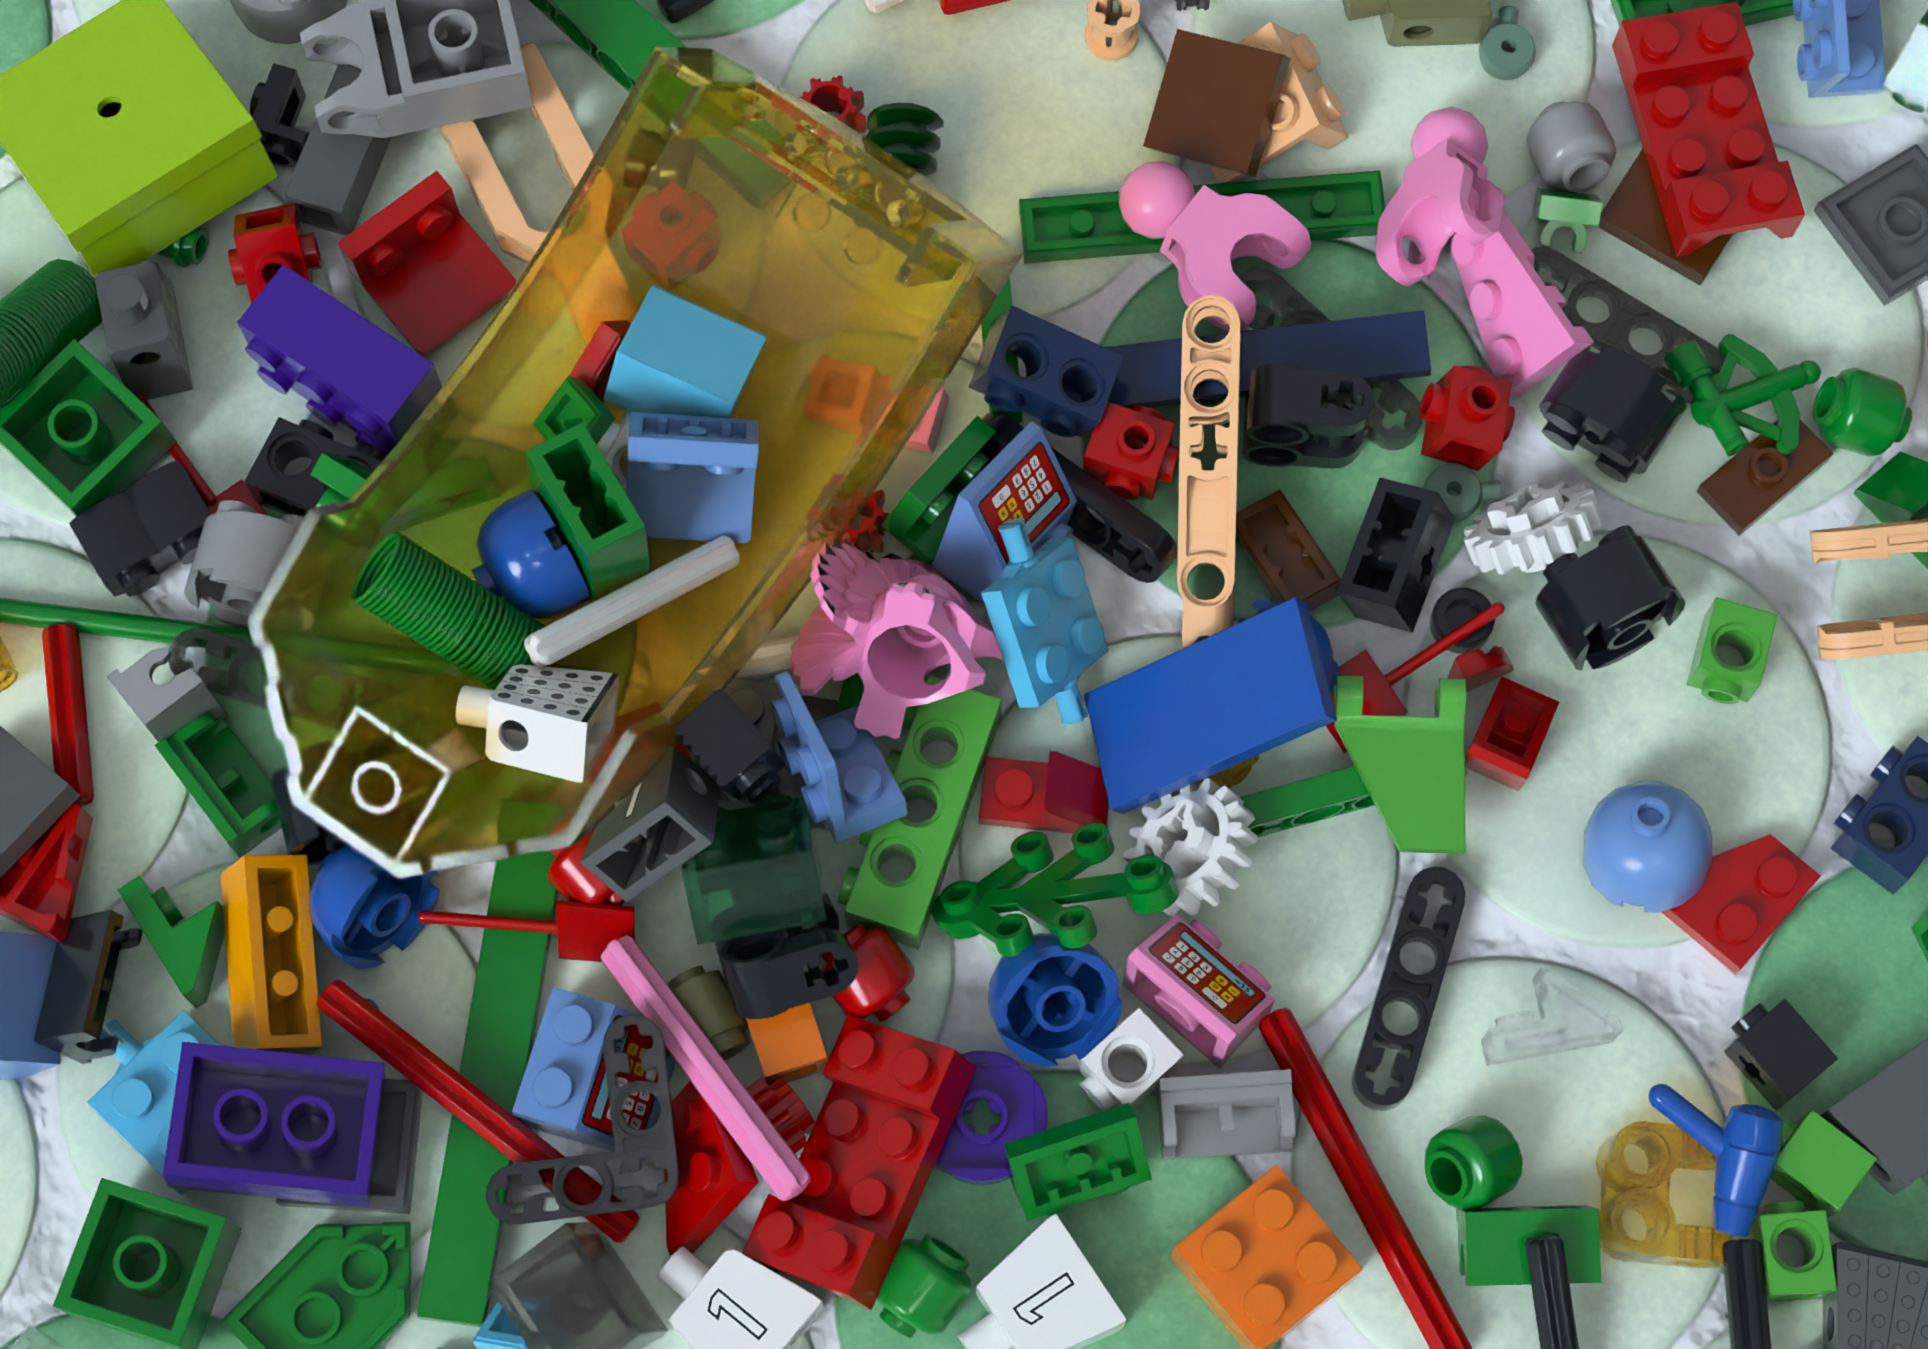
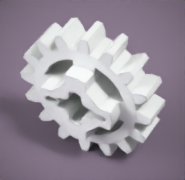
(1533, 527)
(1200, 839)

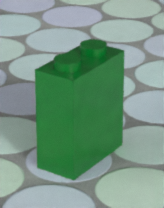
(589, 510)

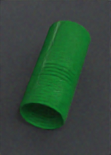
(43, 319)
(441, 609)

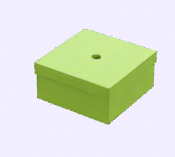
(129, 134)

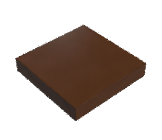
(1217, 102)
(1638, 220)

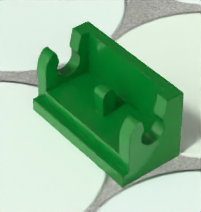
(223, 781)
(1495, 1238)

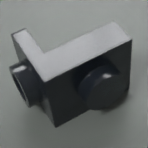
(275, 112)

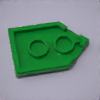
(331, 1291)

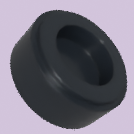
(1455, 609)

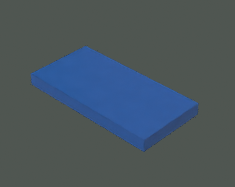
(1210, 706)

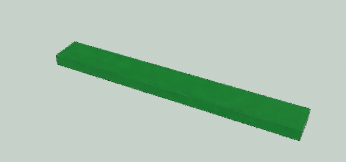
(494, 1060)

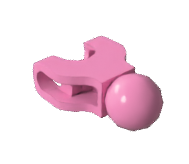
(1439, 195)
(1210, 232)

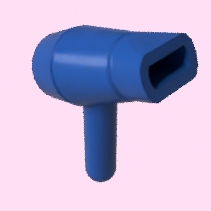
(1744, 1153)

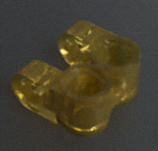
(1648, 1195)

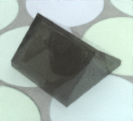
(576, 1295)

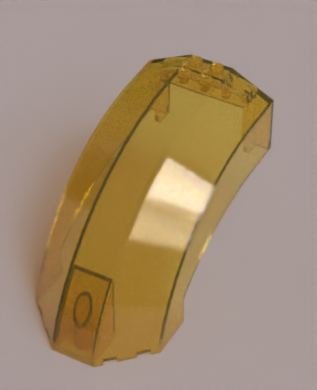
(737, 206)

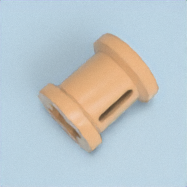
(1123, 35)

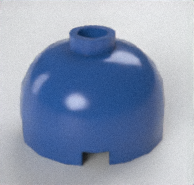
(527, 560)
(365, 908)
(1054, 1000)

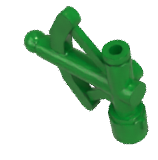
(1722, 408)

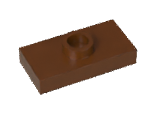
(1761, 478)
(1285, 552)

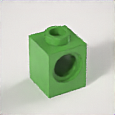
(1745, 630)
(1819, 1163)
(1816, 1275)

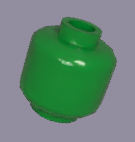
(1862, 411)
(1473, 1162)
(924, 1286)

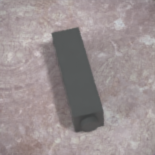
(335, 170)

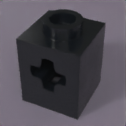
(1778, 1052)

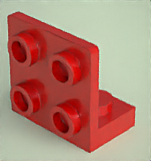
(426, 265)

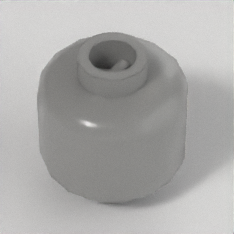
(1571, 146)

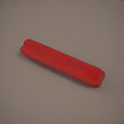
(68, 709)

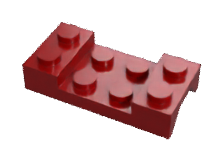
(1704, 126)
(864, 1161)

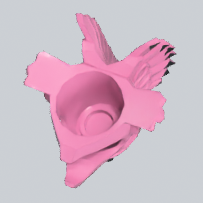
(892, 628)

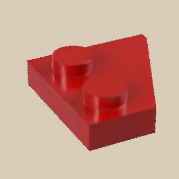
(45, 880)
(1744, 899)
(712, 1173)

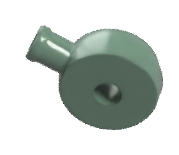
(1509, 37)
(1466, 484)

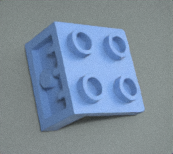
(1840, 47)
(693, 475)
(839, 763)

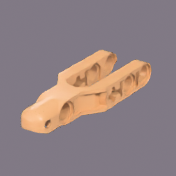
(484, 177)
(1208, 497)
(1873, 635)

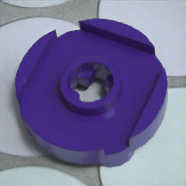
(1022, 1110)

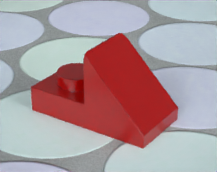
(1511, 734)
(1042, 794)

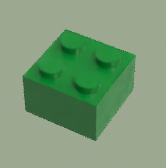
(81, 430)
(147, 1266)

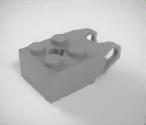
(419, 64)

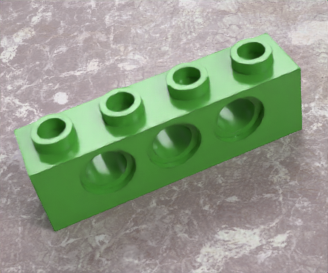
(904, 907)

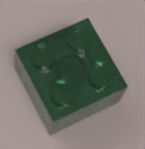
(756, 872)

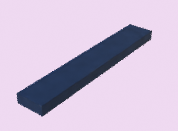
(1366, 346)

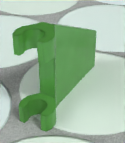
(1410, 765)

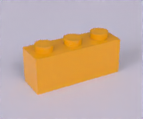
(271, 954)

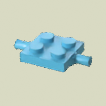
(1044, 621)
(142, 1091)

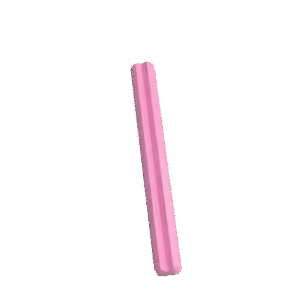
(706, 1069)

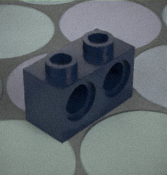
(1048, 357)
(1894, 808)

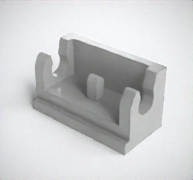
(168, 706)
(1226, 1114)

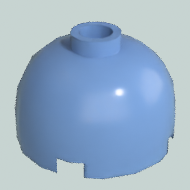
(1648, 846)

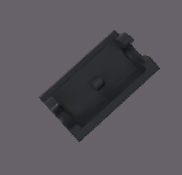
(82, 986)

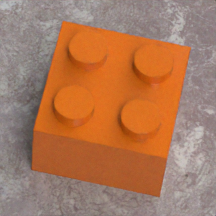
(1265, 1261)

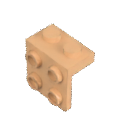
(1305, 104)

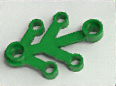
(973, 907)

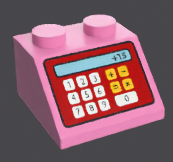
(1198, 988)

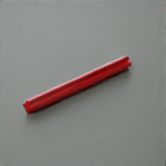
(464, 1099)
(1362, 1183)

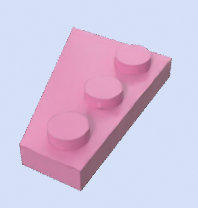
(1514, 309)

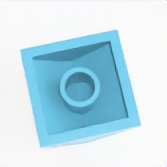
(683, 359)

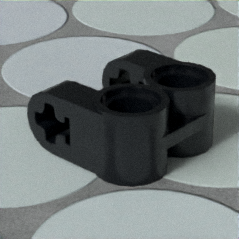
(1287, 410)
(768, 969)

